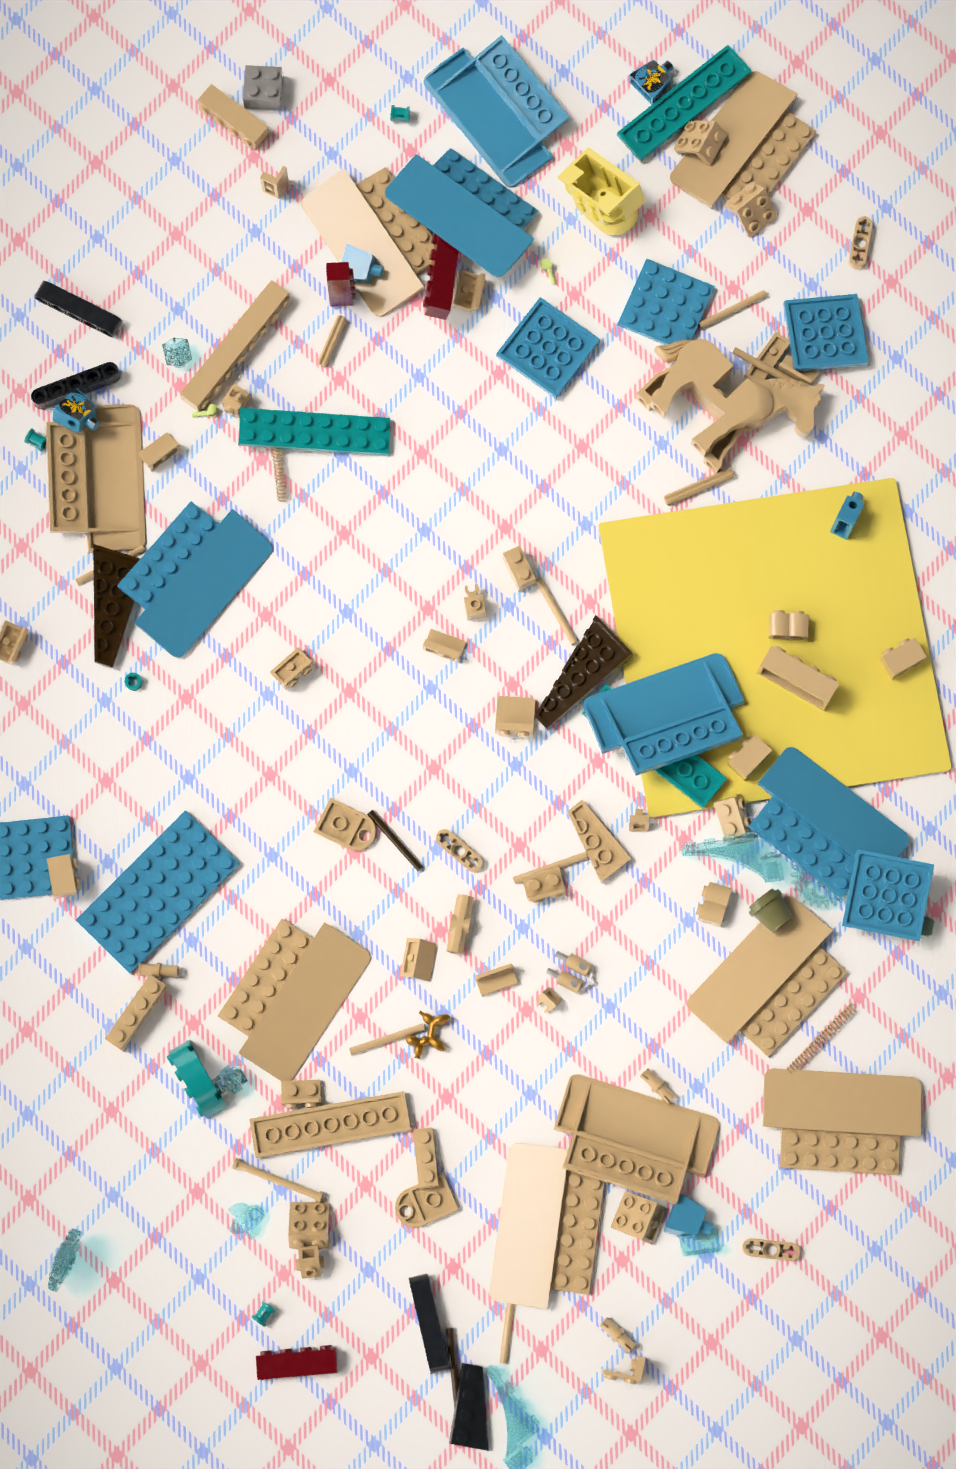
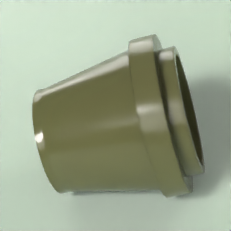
(771, 910)

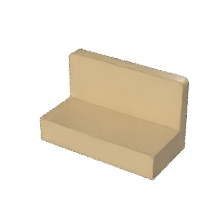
(274, 185)
(786, 367)
(159, 451)
(444, 645)
(418, 959)
(496, 979)

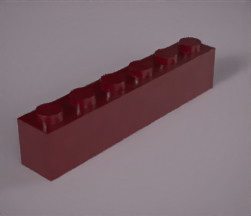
(441, 280)

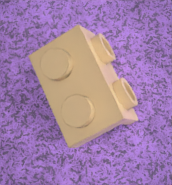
(468, 290)
(11, 641)
(292, 668)
(733, 815)

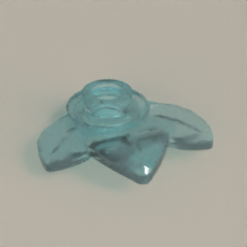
(244, 1221)

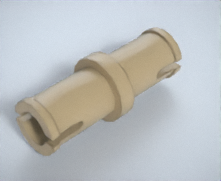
(158, 970)
(657, 1085)
(617, 1335)

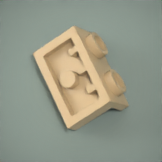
(543, 884)
(301, 1092)

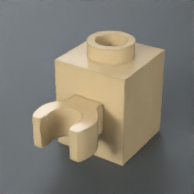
(235, 399)
(474, 604)

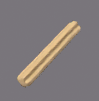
(698, 486)

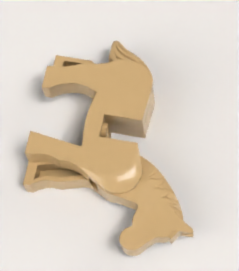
(752, 404)

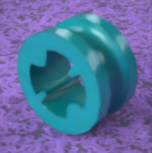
(127, 682)

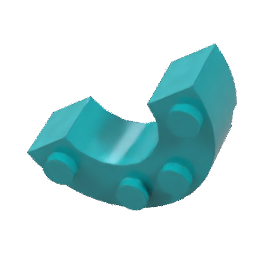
(196, 1079)

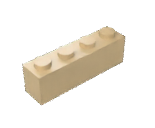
(233, 116)
(136, 1012)

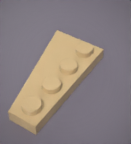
(601, 847)

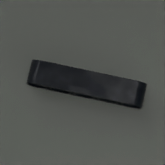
(78, 308)
(66, 383)
(429, 1323)

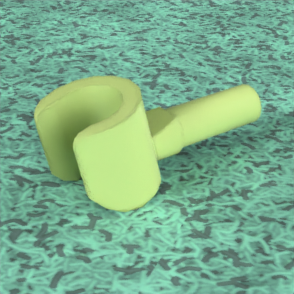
(547, 264)
(212, 411)

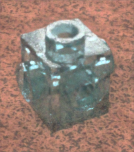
(177, 352)
(230, 1080)

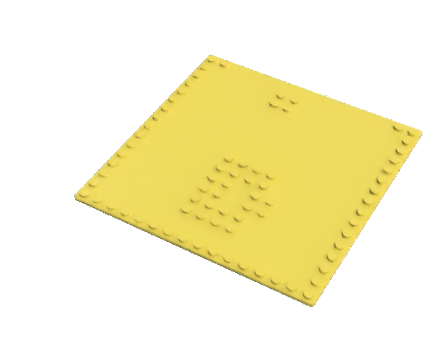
(707, 586)

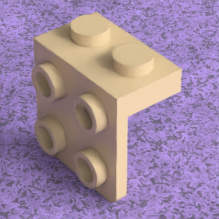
(702, 139)
(752, 208)
(515, 716)
(308, 1225)

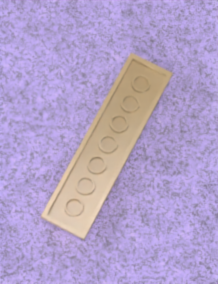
(329, 1124)

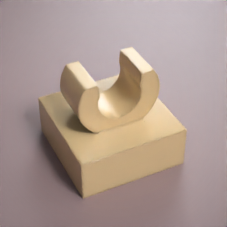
(639, 821)
(549, 998)

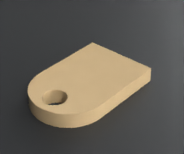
(343, 826)
(426, 1203)

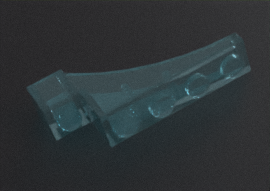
(741, 850)
(519, 1423)

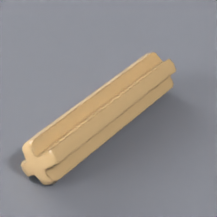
(332, 341)

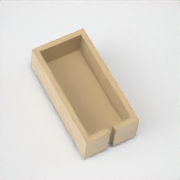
(798, 677)

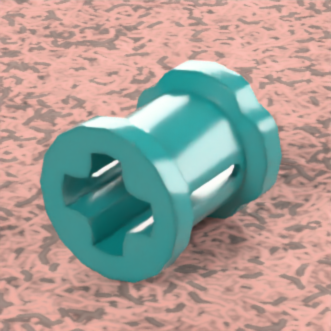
(400, 113)
(35, 439)
(263, 1314)

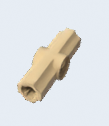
(460, 924)

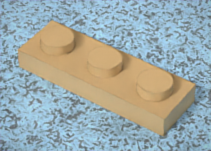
(770, 355)
(425, 1158)

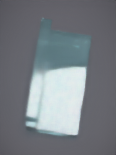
(701, 1244)

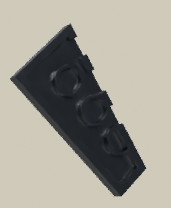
(469, 1415)

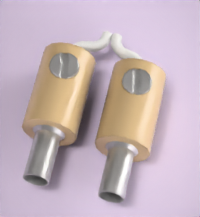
(567, 980)

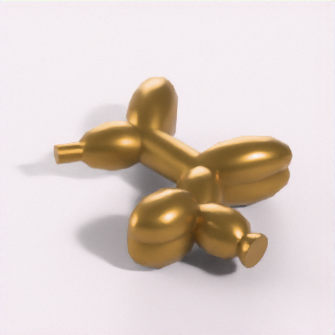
(418, 1044)

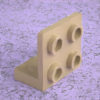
(639, 1217)
(636, 1366)

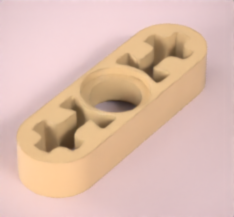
(857, 229)
(451, 837)
(755, 1253)

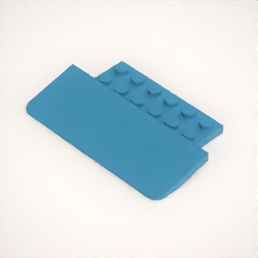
(498, 108)
(465, 209)
(192, 575)
(668, 714)
(821, 821)

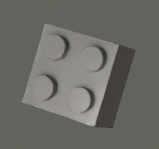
(263, 87)

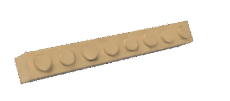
(235, 346)

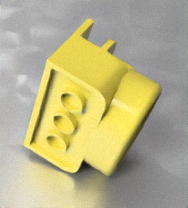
(603, 192)

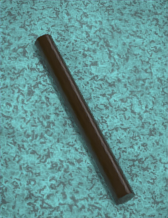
(394, 839)
(452, 1361)

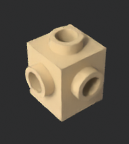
(309, 1262)

